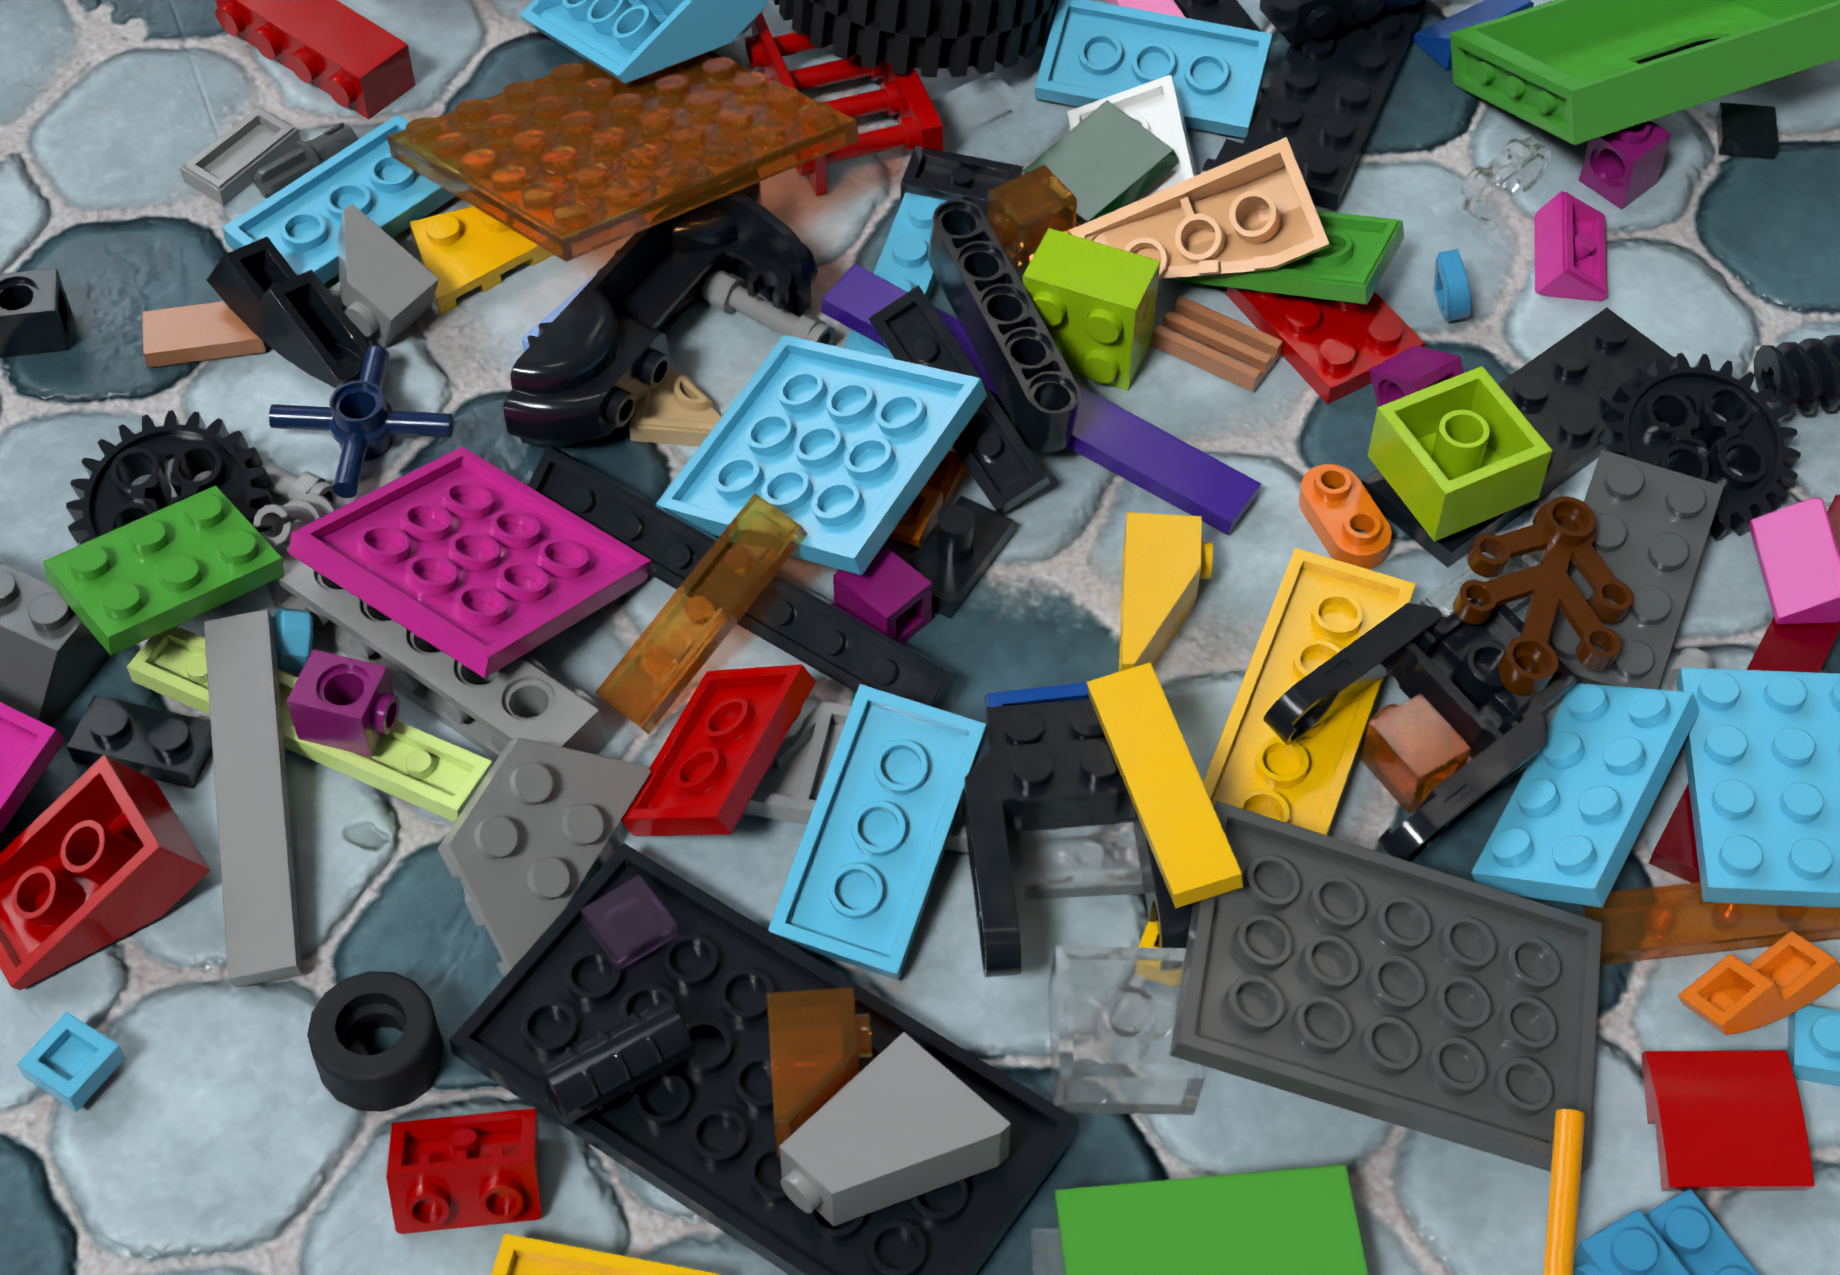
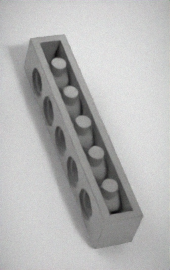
(438, 683)

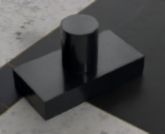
(961, 552)

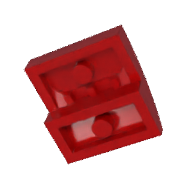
(1727, 1121)

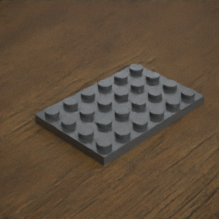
(1392, 991)

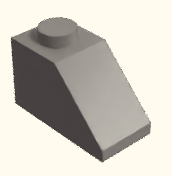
(380, 280)

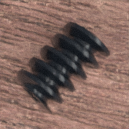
(1801, 374)

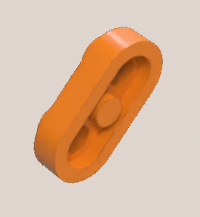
(1339, 505)

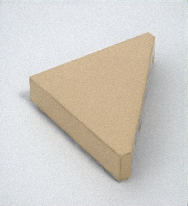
(673, 413)

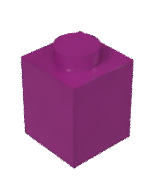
(886, 595)

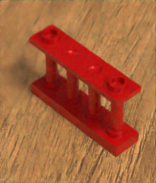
(897, 96)

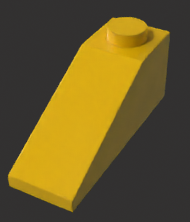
(1158, 582)

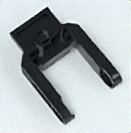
(1460, 677)
(1045, 773)

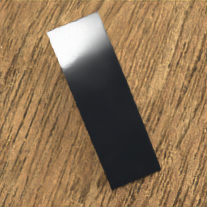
(290, 312)

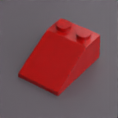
(91, 871)

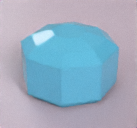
(293, 638)

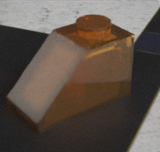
(812, 1052)

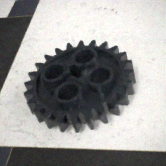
(1700, 441)
(111, 501)

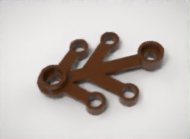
(1566, 533)

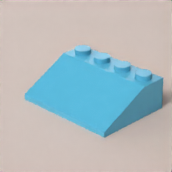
(641, 35)

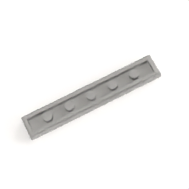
(252, 800)

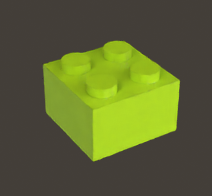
(1095, 304)
(1458, 453)

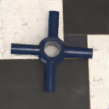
(361, 421)

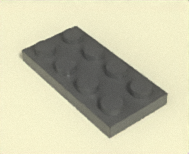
(1651, 540)

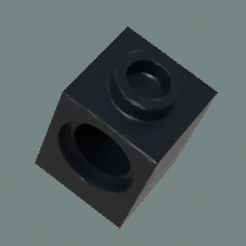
(33, 313)

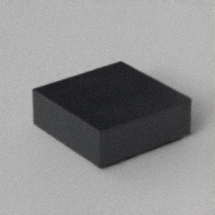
(1747, 130)

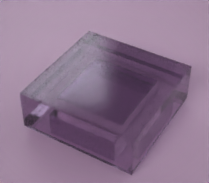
(629, 922)

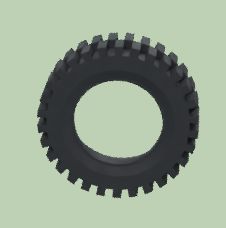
(925, 31)

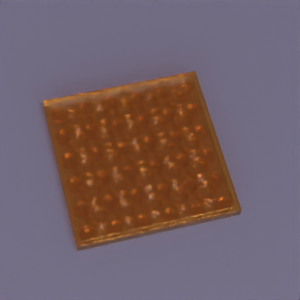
(601, 159)

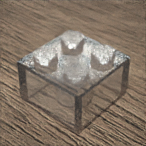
(1115, 1031)

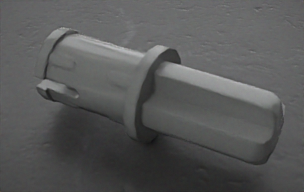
(302, 159)

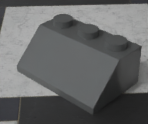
(43, 648)

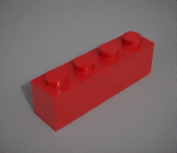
(325, 46)

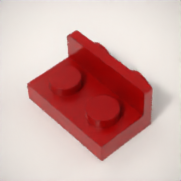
(464, 1171)

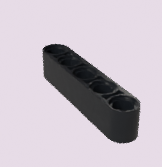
(1003, 326)

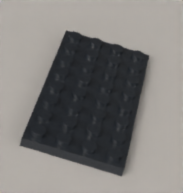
(710, 1121)

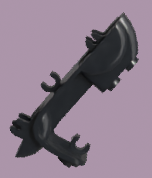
(605, 345)

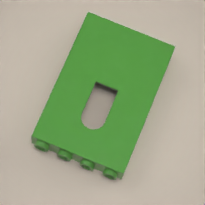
(1577, 69)

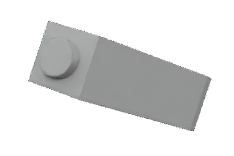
(891, 1137)

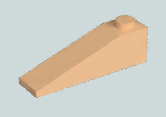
(1223, 221)

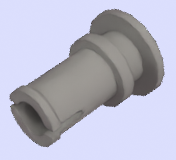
(290, 517)

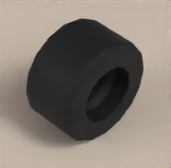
(364, 1004)

